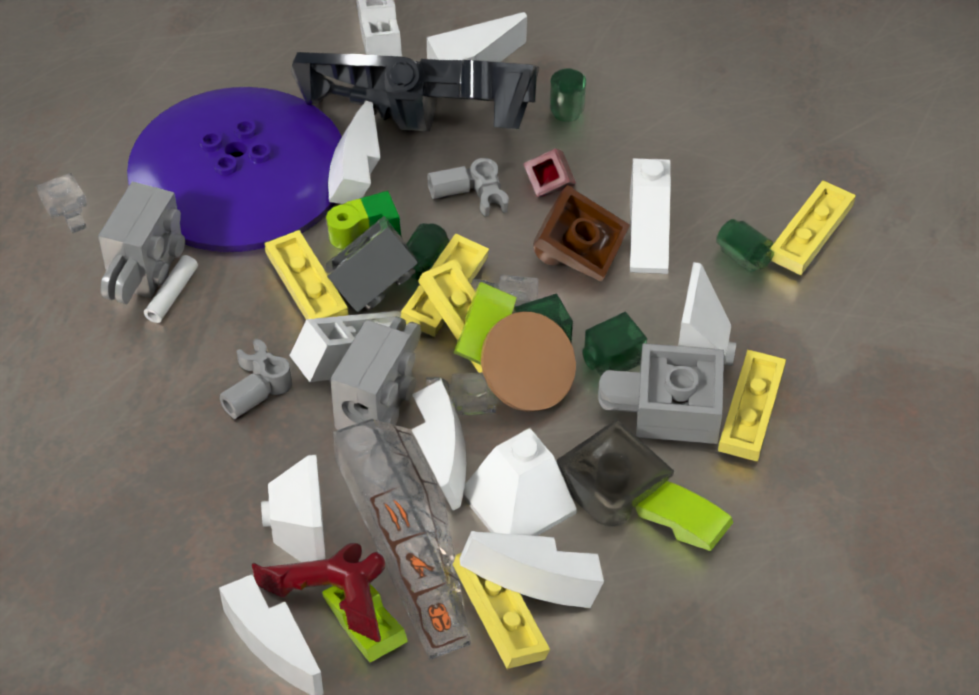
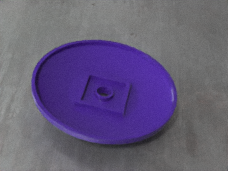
(247, 198)

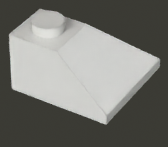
(704, 318)
(519, 488)
(296, 511)

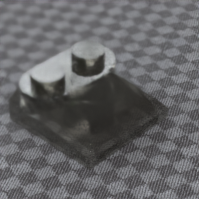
(612, 473)

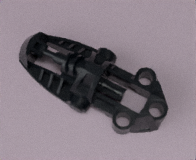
(411, 88)

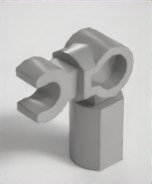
(480, 177)
(269, 376)

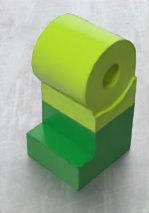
(359, 216)

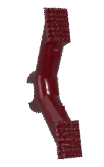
(341, 571)

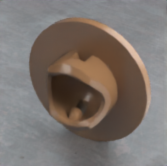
(528, 361)

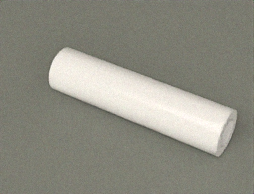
(170, 289)

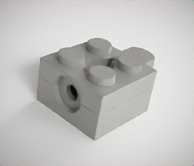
(140, 242)
(375, 373)
(665, 375)

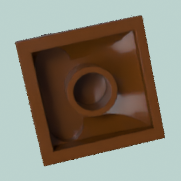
(580, 235)

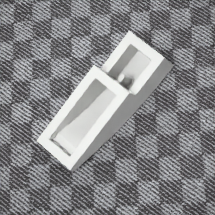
(379, 27)
(354, 158)
(442, 440)
(534, 567)
(271, 634)

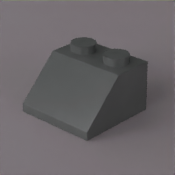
(371, 265)

